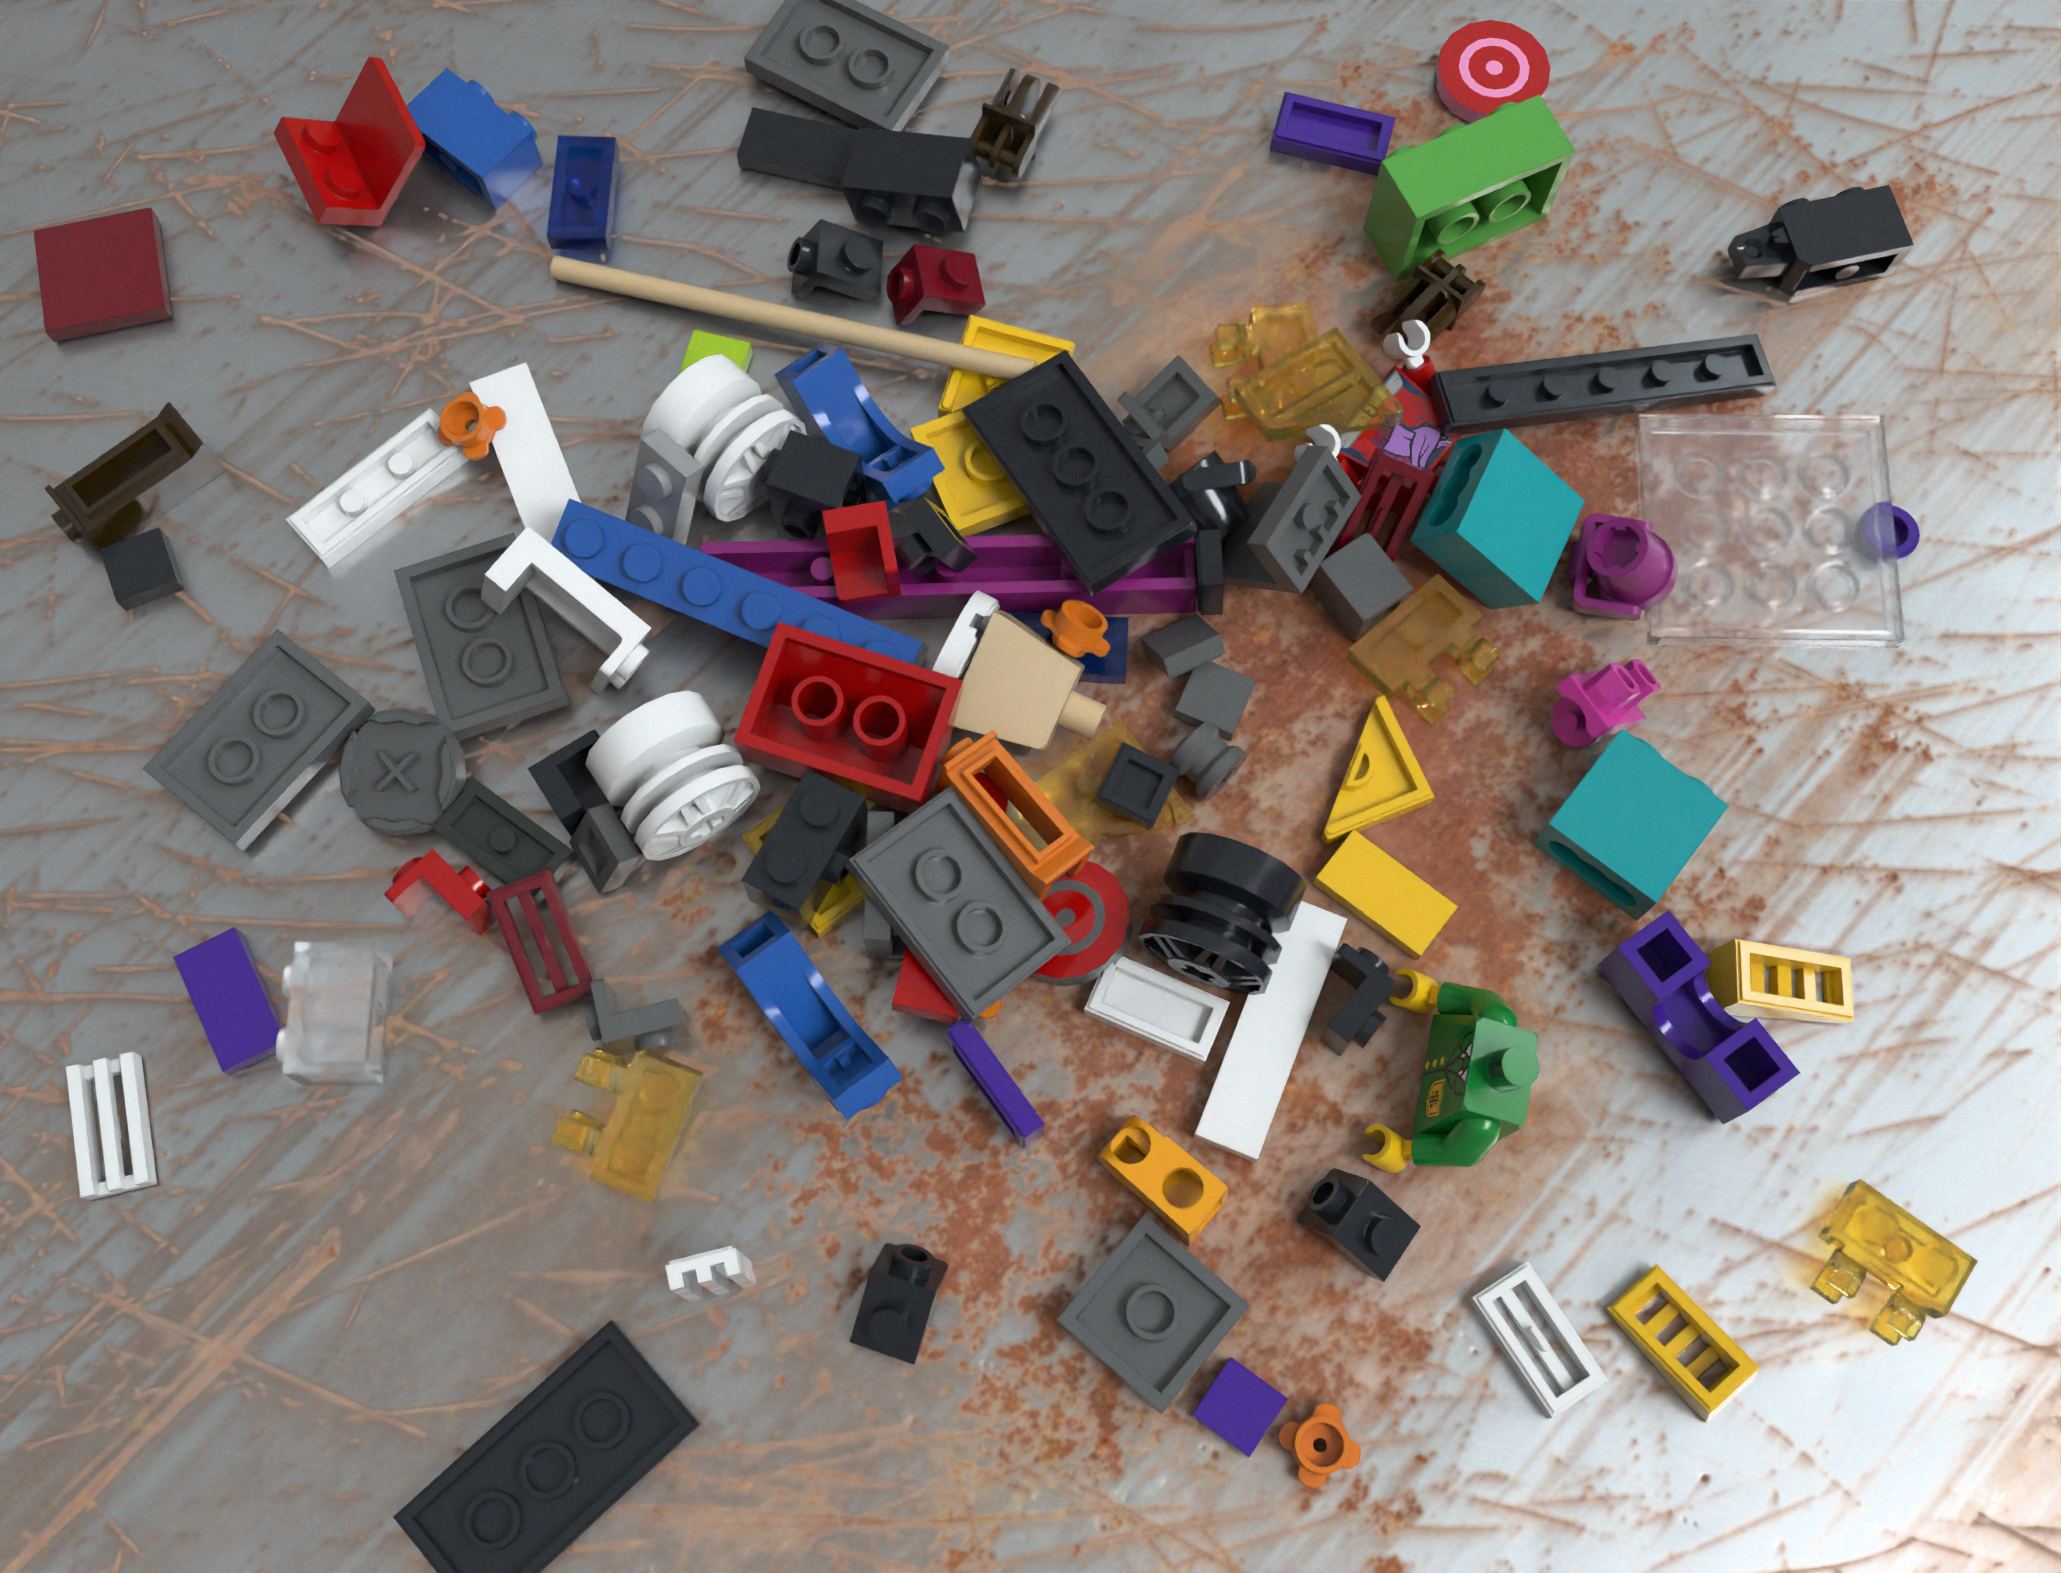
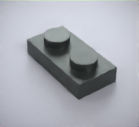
(502, 838)

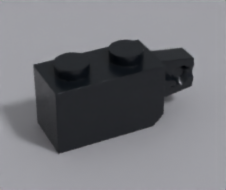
(1826, 242)

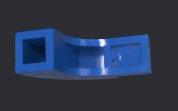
(842, 413)
(809, 1016)

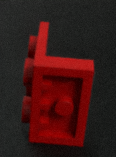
(362, 159)

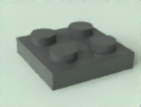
(1152, 1314)

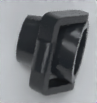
(1211, 492)

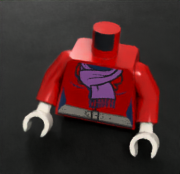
(1415, 439)

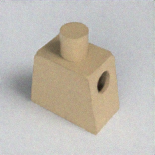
(1024, 688)

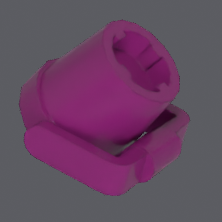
(1628, 563)

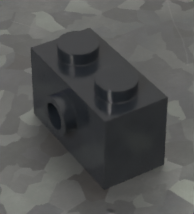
(911, 180)
(809, 479)
(807, 849)

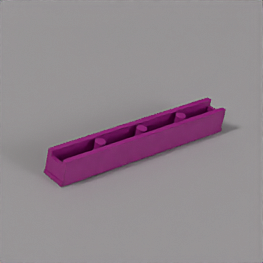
(1014, 569)

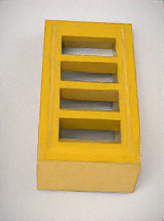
(1739, 987)
(1720, 1346)

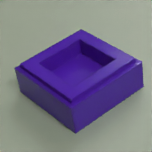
(1239, 1407)

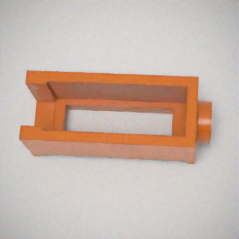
(1065, 847)

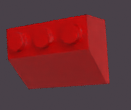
(849, 718)

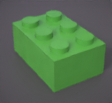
(1467, 185)

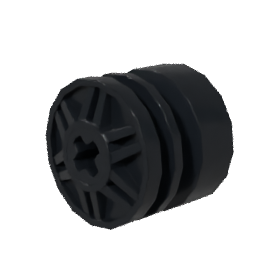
(1222, 913)

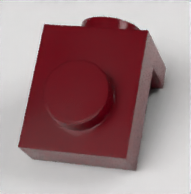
(934, 282)

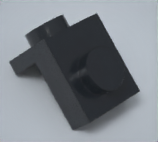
(837, 261)
(1360, 1015)
(1359, 1221)
(898, 1301)

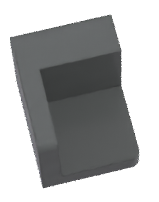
(1360, 586)

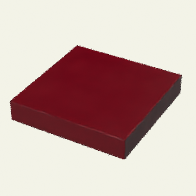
(102, 274)

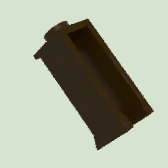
(134, 482)

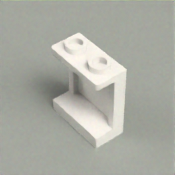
(575, 598)

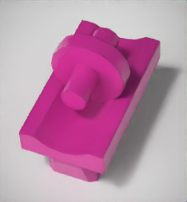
(1602, 702)

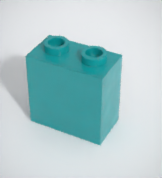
(1498, 520)
(1631, 824)

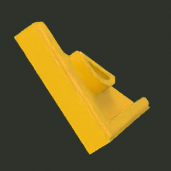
(967, 387)
(1380, 778)

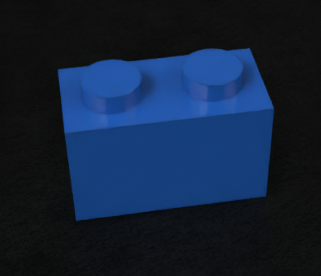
(475, 138)

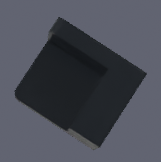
(569, 783)

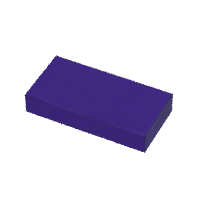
(1332, 133)
(230, 1000)
(995, 1083)

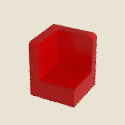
(862, 553)

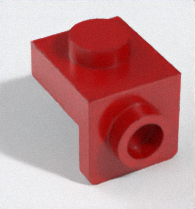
(426, 876)

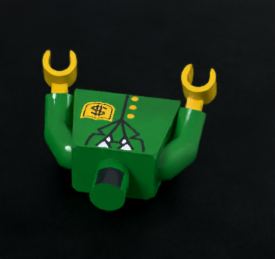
(1471, 1080)

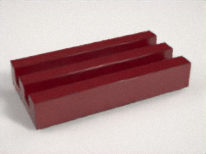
(1399, 470)
(522, 889)

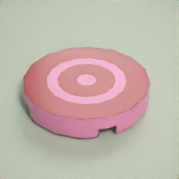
(1488, 67)

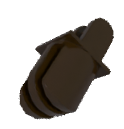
(1014, 122)
(1431, 299)

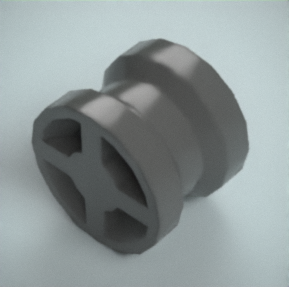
(1207, 760)

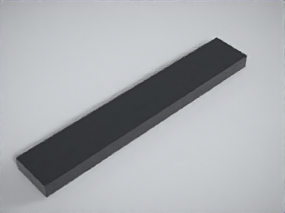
(1600, 384)

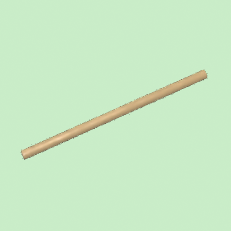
(790, 319)

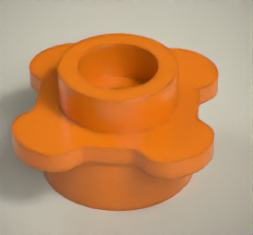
(460, 415)
(1077, 629)
(1339, 1450)

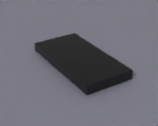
(1079, 473)
(552, 1464)

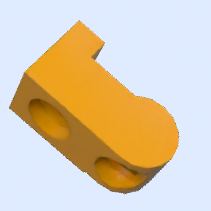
(1164, 1177)

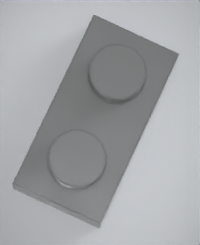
(664, 487)

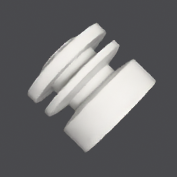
(727, 428)
(672, 774)

